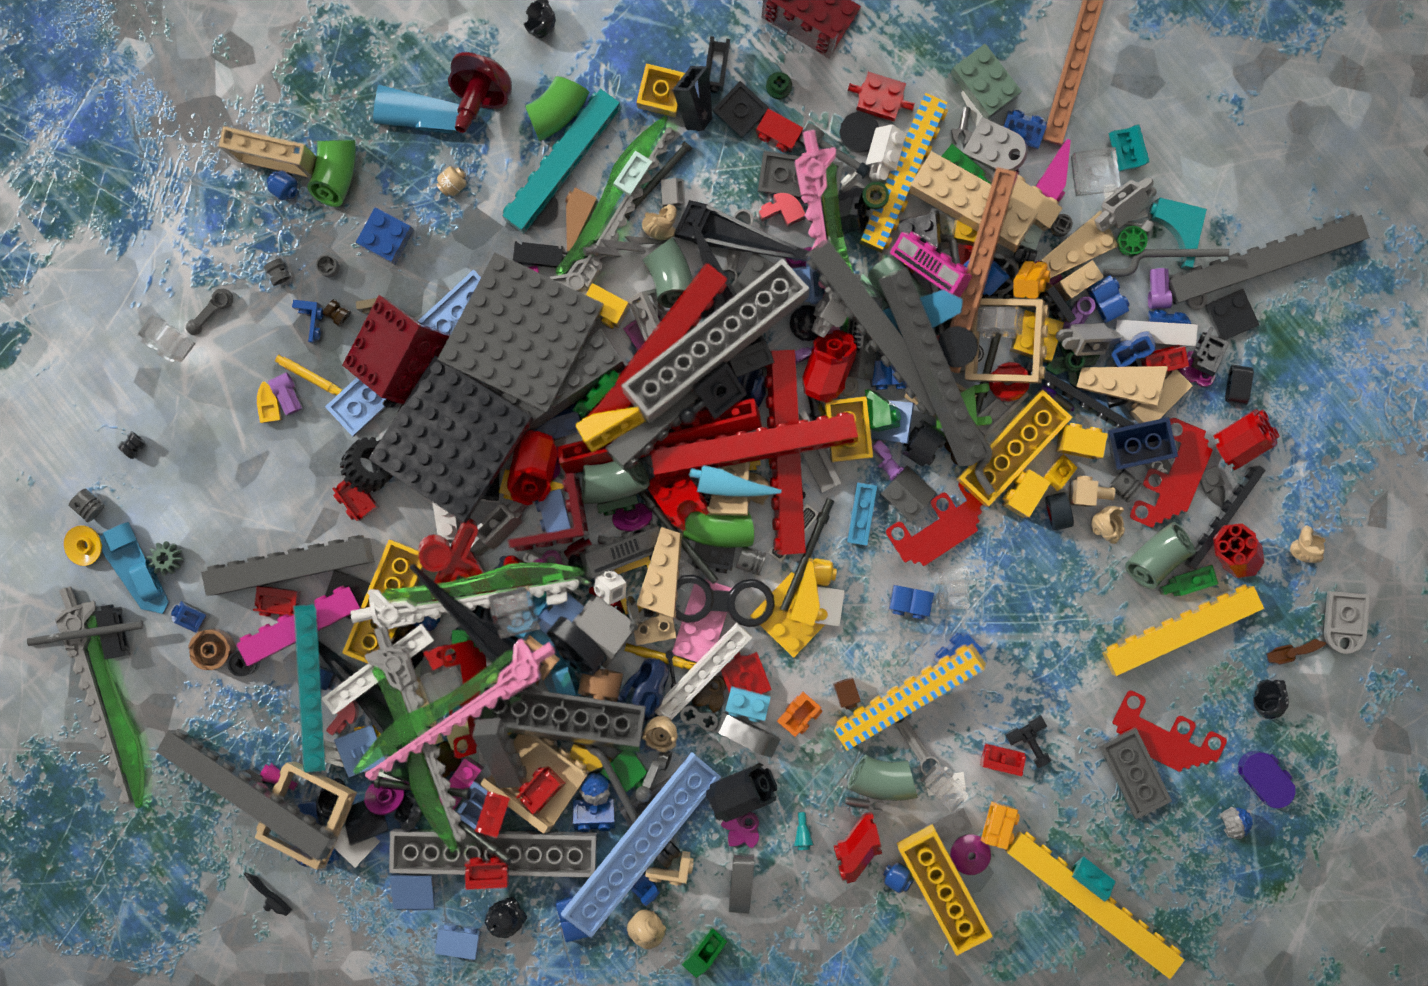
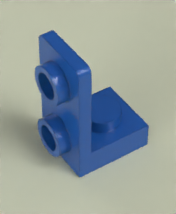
(305, 308)

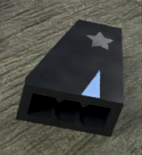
(694, 98)

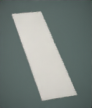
(1161, 332)

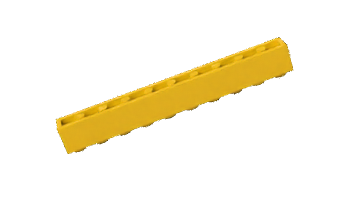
(1106, 913)

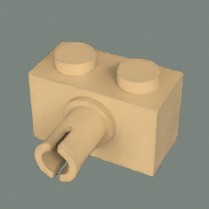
(1086, 492)

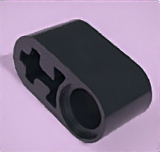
(1239, 384)

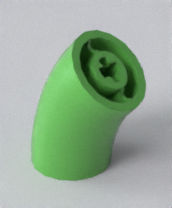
(556, 106)
(332, 171)
(720, 530)

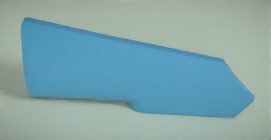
(414, 110)
(938, 307)
(132, 567)
(562, 677)

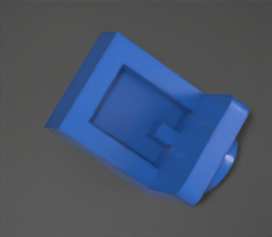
(645, 889)

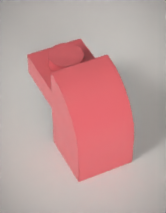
(787, 206)
(348, 713)

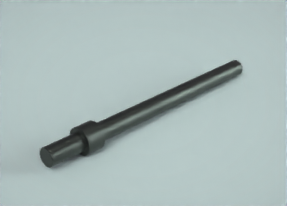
(989, 363)
(652, 505)
(822, 518)
(492, 847)

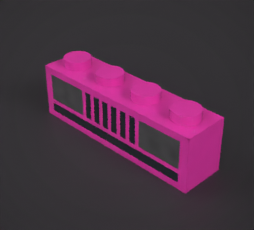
(931, 264)

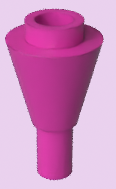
(272, 775)

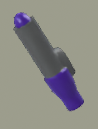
(1059, 399)

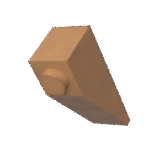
(578, 212)

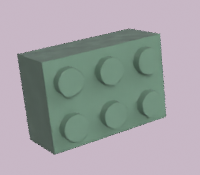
(985, 82)

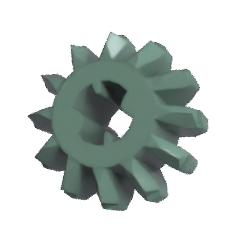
(165, 550)

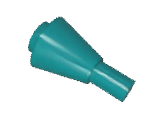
(803, 837)

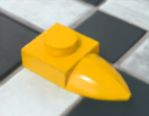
(267, 404)

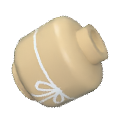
(451, 181)

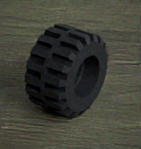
(356, 473)

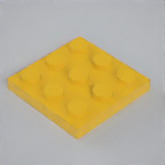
(787, 632)

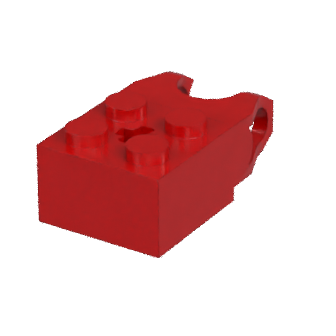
(677, 498)

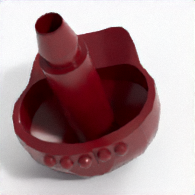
(479, 84)

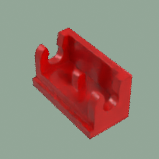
(434, 657)
(1003, 759)
(492, 814)

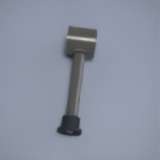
(861, 168)

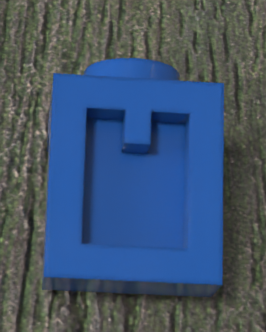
(187, 616)

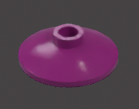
(632, 519)
(375, 799)
(961, 850)

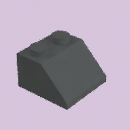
(908, 494)

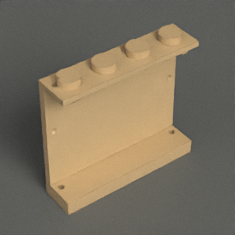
(537, 753)

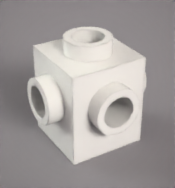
(610, 587)

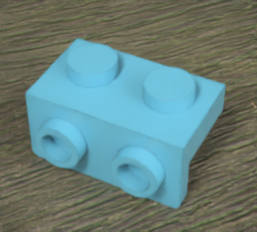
(747, 704)

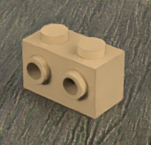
(655, 629)

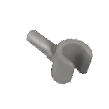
(1146, 226)

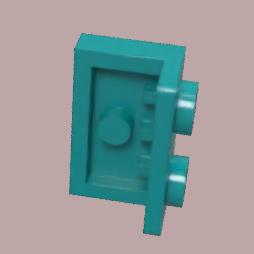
(1129, 148)
(1093, 878)

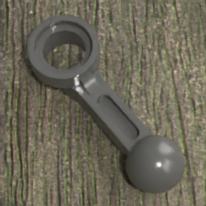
(194, 326)
(644, 793)

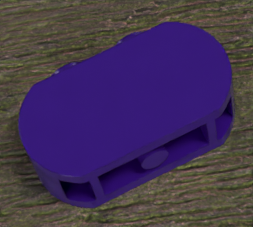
(1267, 778)

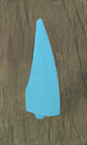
(722, 483)

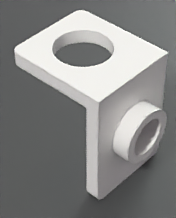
(850, 181)
(556, 599)

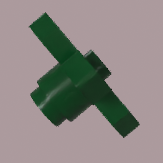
(1063, 364)

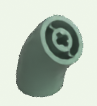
(887, 266)
(669, 272)
(610, 483)
(1160, 556)
(883, 780)

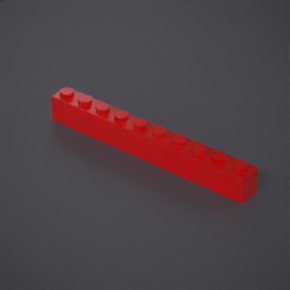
(670, 330)
(739, 417)
(755, 446)
(786, 470)

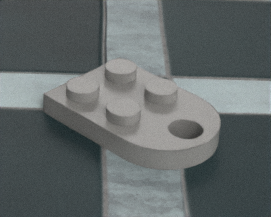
(994, 144)
(1346, 617)

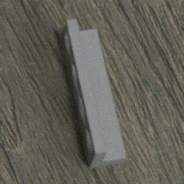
(646, 312)
(820, 465)

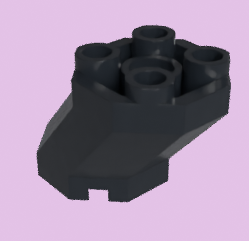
(851, 210)
(742, 792)

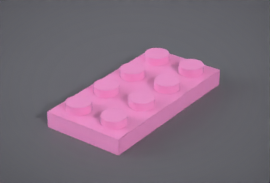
(699, 637)

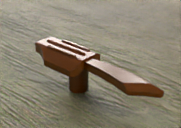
(1287, 653)

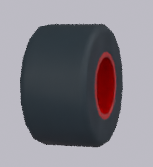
(1059, 511)

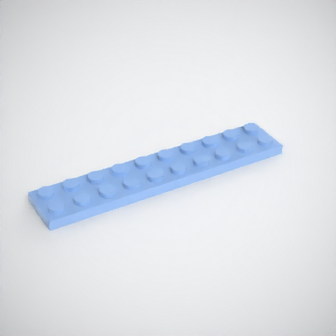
(357, 402)
(640, 845)

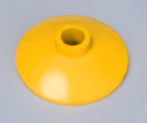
(75, 545)

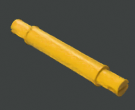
(308, 375)
(648, 653)

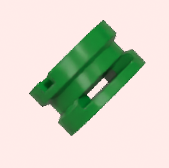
(1132, 241)

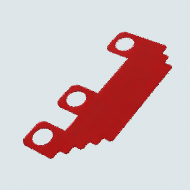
(1183, 479)
(942, 535)
(471, 664)
(1165, 746)

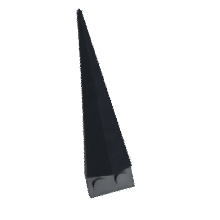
(732, 234)
(755, 354)
(480, 631)
(371, 701)

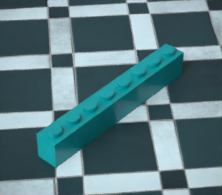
(561, 161)
(309, 688)

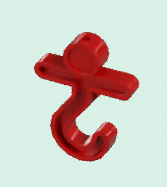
(455, 560)

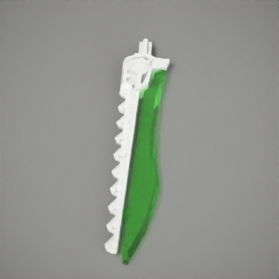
(400, 607)

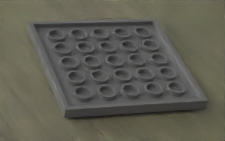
(521, 332)

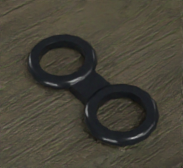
(725, 601)

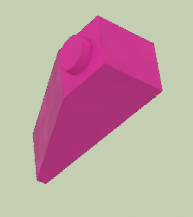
(1055, 176)
(464, 776)

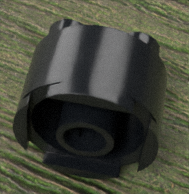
(923, 443)

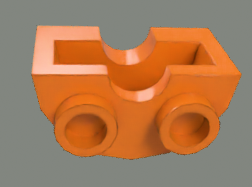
(799, 713)

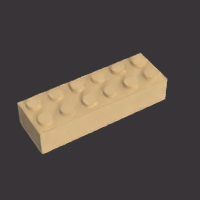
(965, 199)

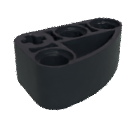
(576, 647)

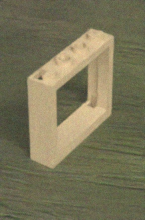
(267, 152)
(1040, 350)
(336, 821)

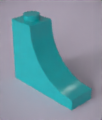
(1182, 221)

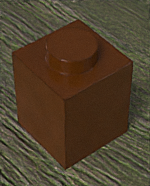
(847, 693)

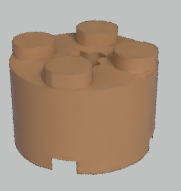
(200, 649)
(602, 685)

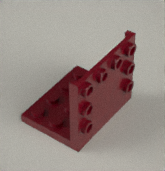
(812, 22)
(393, 351)
(575, 506)

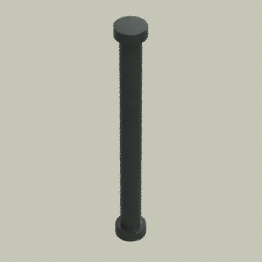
(661, 174)
(380, 782)

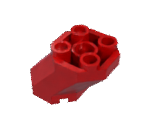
(829, 366)
(1246, 438)
(532, 468)
(1238, 550)
(858, 848)

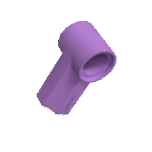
(1159, 294)
(1080, 315)
(283, 388)

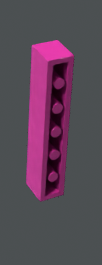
(282, 634)

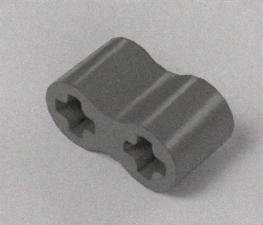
(699, 716)

